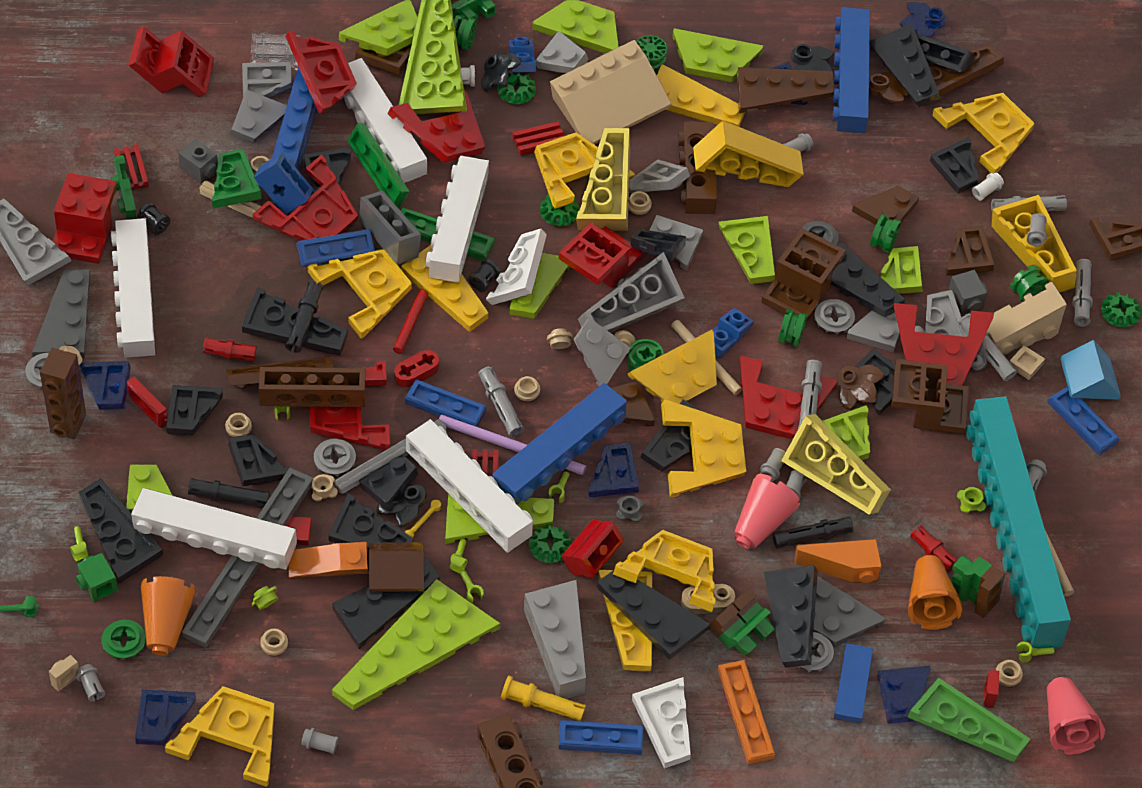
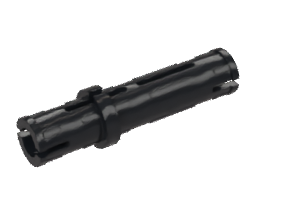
(307, 307)
(216, 491)
(822, 530)

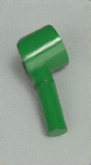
(28, 607)

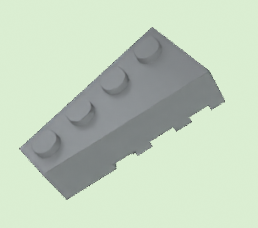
(637, 298)
(557, 632)

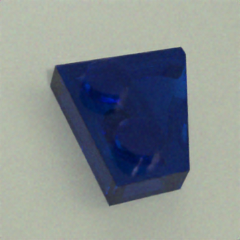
(107, 382)
(901, 691)

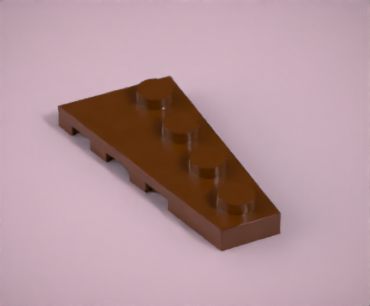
(985, 60)
(770, 87)
(249, 375)

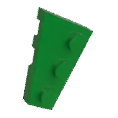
(234, 180)

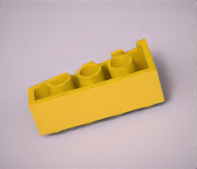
(748, 155)
(1014, 223)

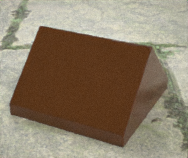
(396, 567)

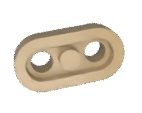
(721, 603)

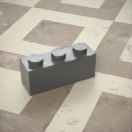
(389, 227)

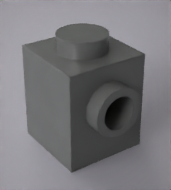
(198, 161)
(968, 291)

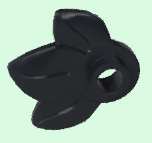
(811, 58)
(497, 69)
(404, 506)

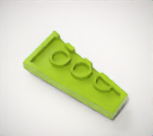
(462, 525)

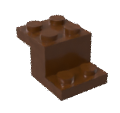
(803, 274)
(925, 391)

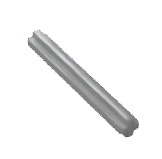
(352, 478)

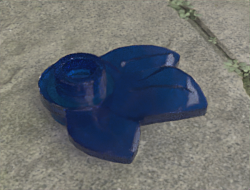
(923, 18)

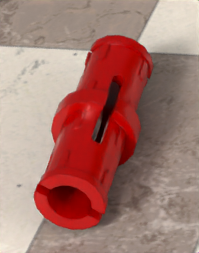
(229, 349)
(933, 547)

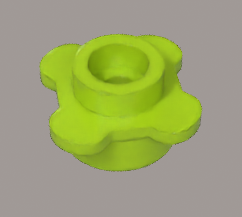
(974, 494)
(265, 597)

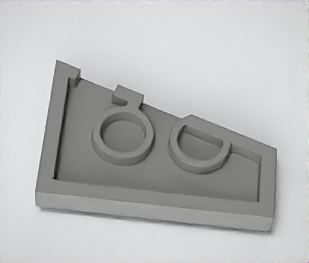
(943, 315)

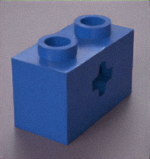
(283, 183)

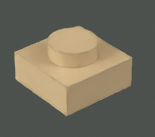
(1027, 362)
(63, 672)

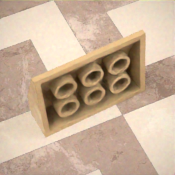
(610, 92)

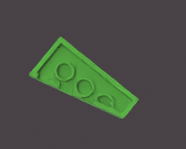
(963, 718)

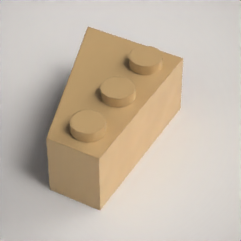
(1028, 322)

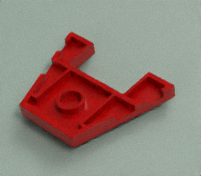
(444, 136)
(323, 215)
(941, 349)
(770, 407)
(346, 423)

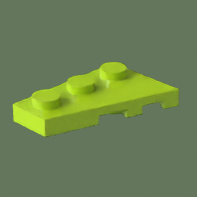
(751, 246)
(547, 277)

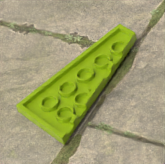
(433, 69)
(418, 640)

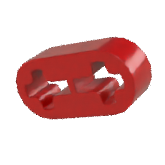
(416, 368)

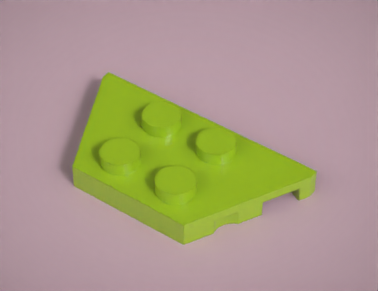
(581, 24)
(386, 30)
(713, 55)

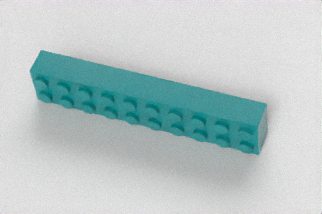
(1018, 524)

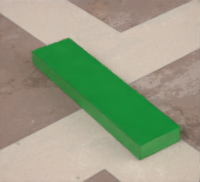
(377, 164)
(479, 245)

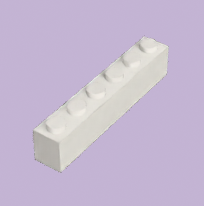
(371, 109)
(458, 219)
(134, 288)
(469, 485)
(214, 529)

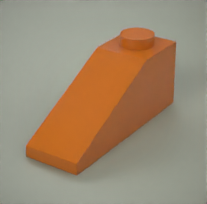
(330, 560)
(845, 560)

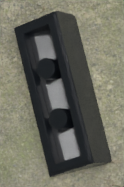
(945, 54)

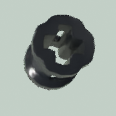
(154, 218)
(484, 275)

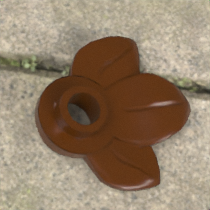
(887, 87)
(860, 387)

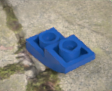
(525, 51)
(730, 330)

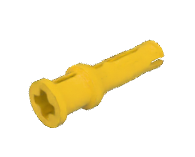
(530, 695)

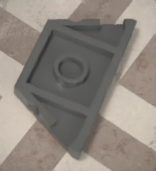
(840, 615)

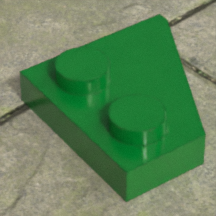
(125, 202)

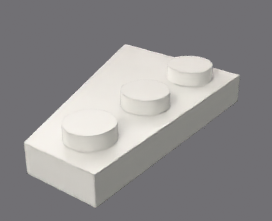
(523, 267)
(665, 720)

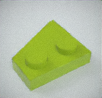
(903, 270)
(852, 430)
(144, 477)

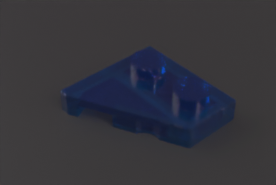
(615, 472)
(161, 714)

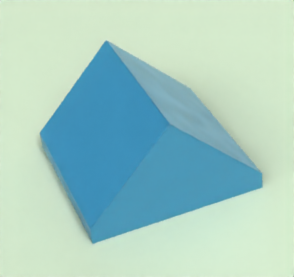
(1090, 373)

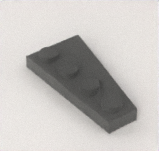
(67, 314)

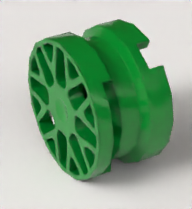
(465, 31)
(654, 50)
(885, 233)
(1029, 282)
(792, 328)
(643, 352)

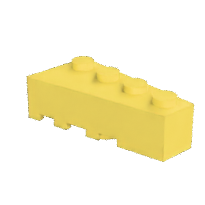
(608, 185)
(831, 463)

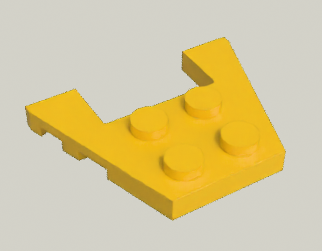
(996, 120)
(563, 162)
(375, 281)
(715, 448)
(678, 559)
(234, 721)

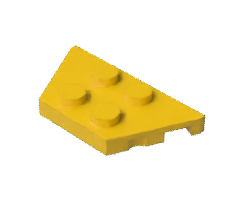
(681, 371)

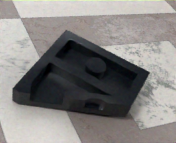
(255, 461)

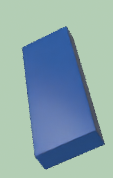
(334, 247)
(444, 403)
(1083, 421)
(853, 683)
(601, 737)

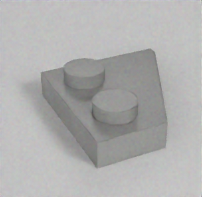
(561, 55)
(266, 77)
(256, 116)
(658, 176)
(692, 234)
(876, 331)
(601, 350)

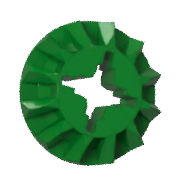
(524, 93)
(558, 217)
(1115, 316)
(540, 549)
(113, 635)

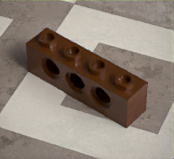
(700, 188)
(312, 387)
(63, 393)
(503, 732)

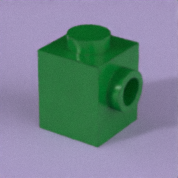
(96, 577)

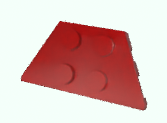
(323, 69)

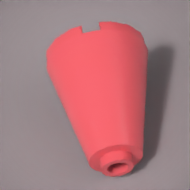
(764, 511)
(1071, 718)

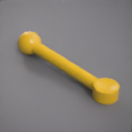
(435, 506)

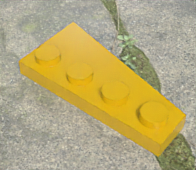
(696, 100)
(453, 297)
(632, 644)

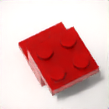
(171, 61)
(84, 217)
(600, 255)

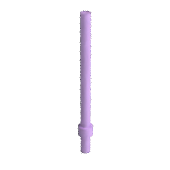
(498, 440)

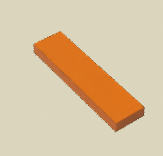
(746, 712)

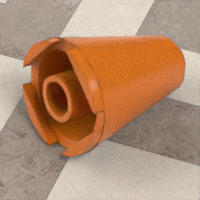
(932, 595)
(165, 611)

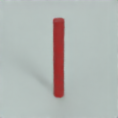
(410, 321)

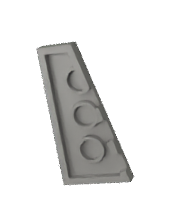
(27, 246)

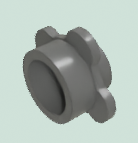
(629, 502)

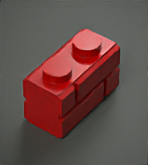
(592, 548)

